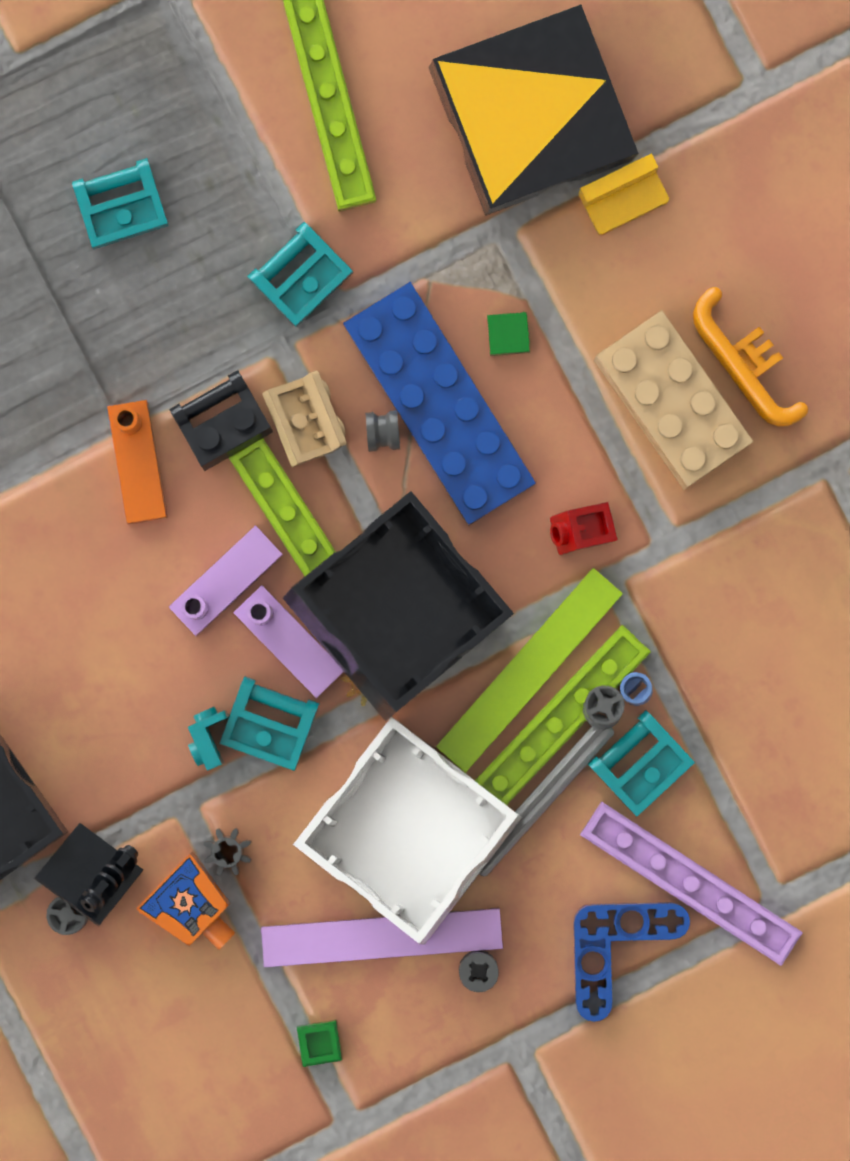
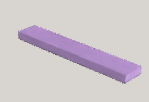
(691, 883)
(377, 939)

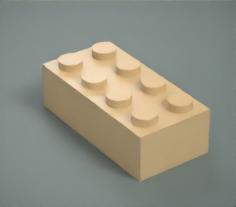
(672, 400)

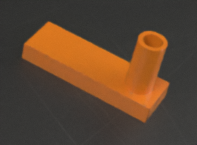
(137, 462)

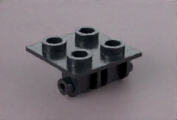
(90, 873)

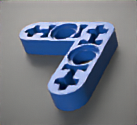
(601, 943)

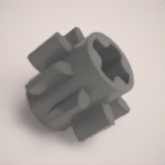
(224, 862)

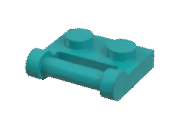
(125, 215)
(309, 283)
(264, 736)
(650, 773)

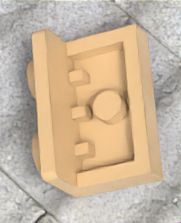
(305, 418)

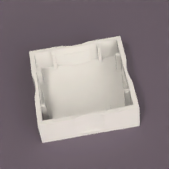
(408, 831)

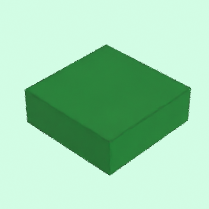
(508, 334)
(319, 1043)

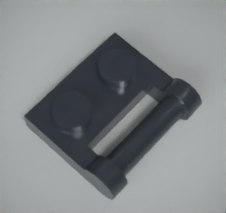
(227, 431)

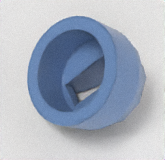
(631, 683)

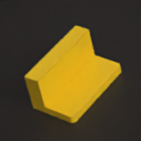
(624, 195)

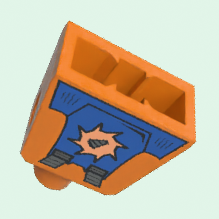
(189, 904)

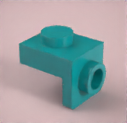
(204, 748)

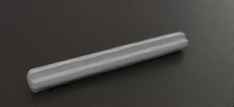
(551, 788)

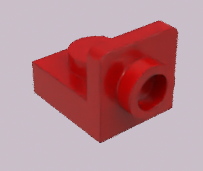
(582, 528)

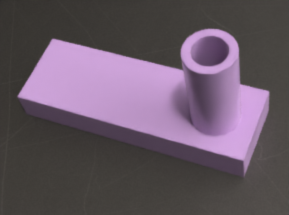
(225, 580)
(288, 641)

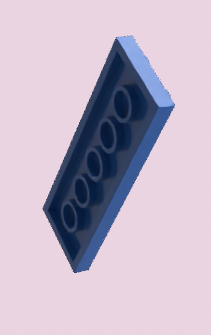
(439, 403)

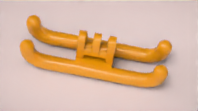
(744, 362)

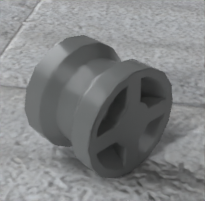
(382, 431)
(609, 703)
(64, 920)
(474, 966)

